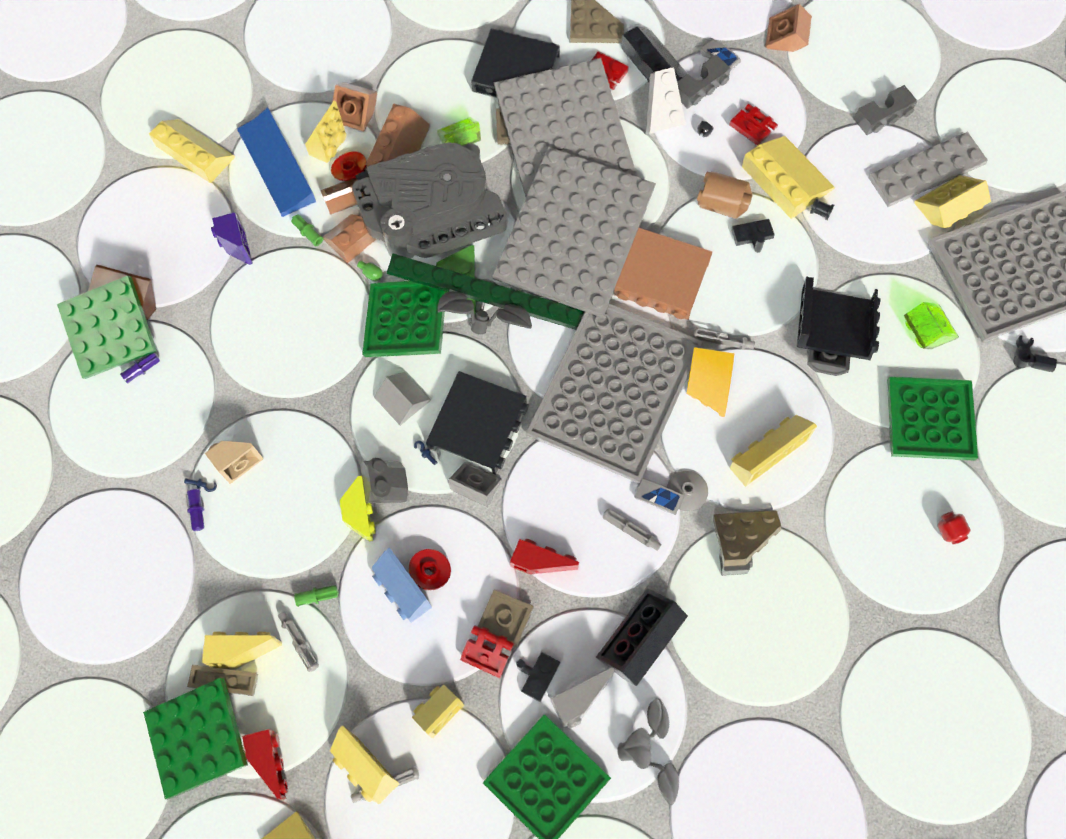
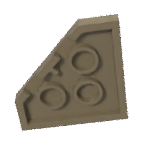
(593, 23)
(744, 534)

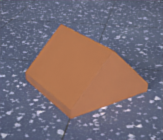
(339, 196)

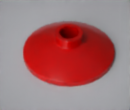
(348, 165)
(435, 562)

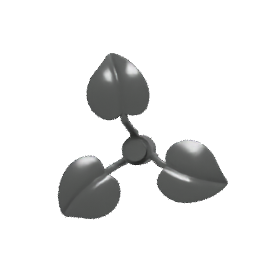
(457, 303)
(638, 749)

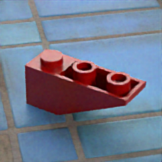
(538, 560)
(264, 758)

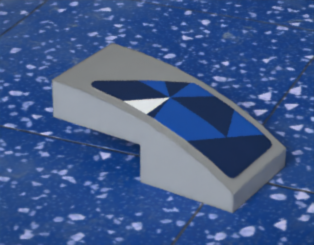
(716, 48)
(659, 496)

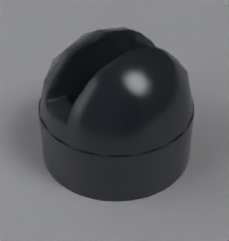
(704, 128)

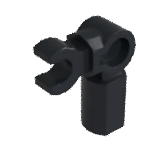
(1025, 357)

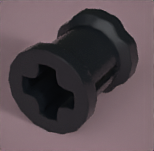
(822, 208)

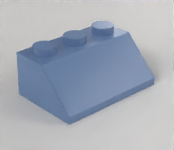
(400, 586)

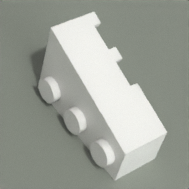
(664, 102)

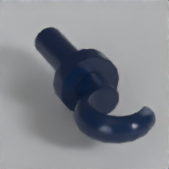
(425, 452)
(199, 484)

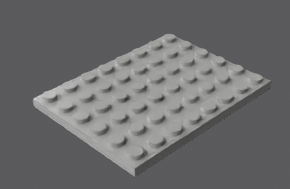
(564, 111)
(574, 232)
(1008, 266)
(615, 391)

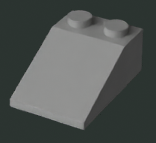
(576, 702)

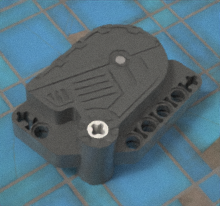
(430, 201)

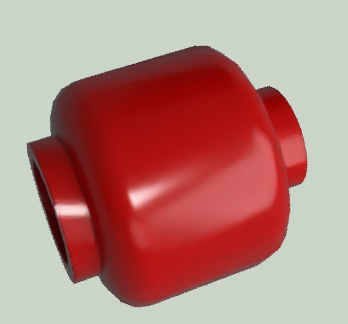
(954, 527)

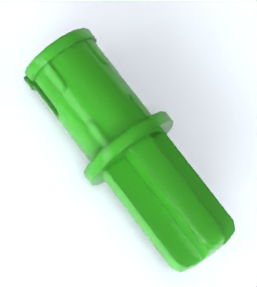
(307, 230)
(316, 595)

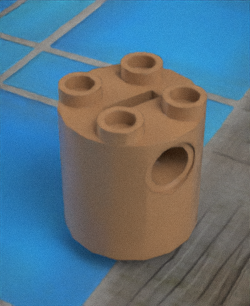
(725, 195)

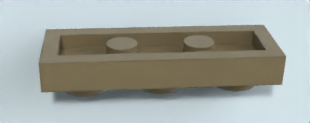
(236, 681)

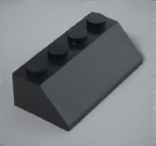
(649, 53)
(642, 636)

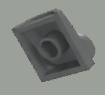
(828, 363)
(384, 481)

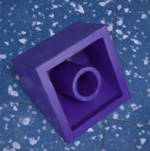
(232, 237)

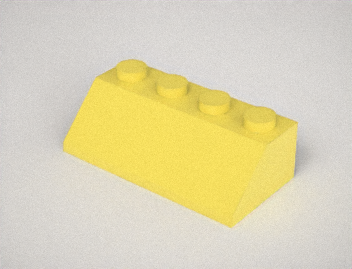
(191, 148)
(772, 449)

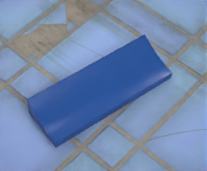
(276, 164)

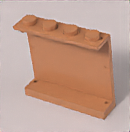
(662, 273)

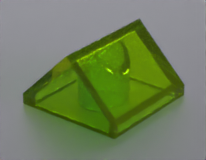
(462, 132)

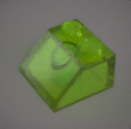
(930, 325)

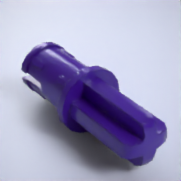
(140, 367)
(195, 509)

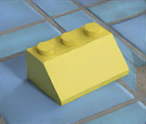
(954, 200)
(362, 766)

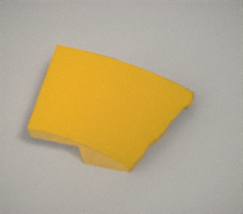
(711, 378)

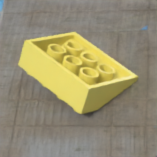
(786, 175)

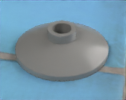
(694, 499)

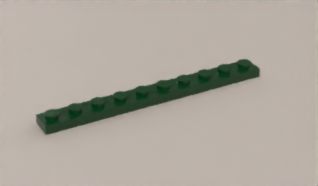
(483, 291)

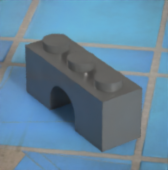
(714, 74)
(873, 118)

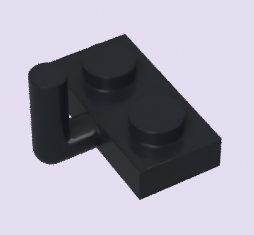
(754, 233)
(539, 675)

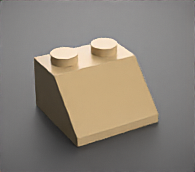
(233, 458)

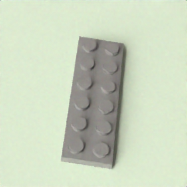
(927, 169)

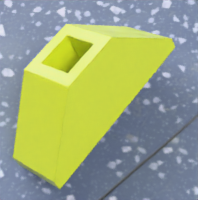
(356, 511)

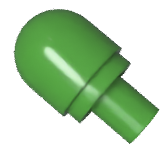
(370, 270)

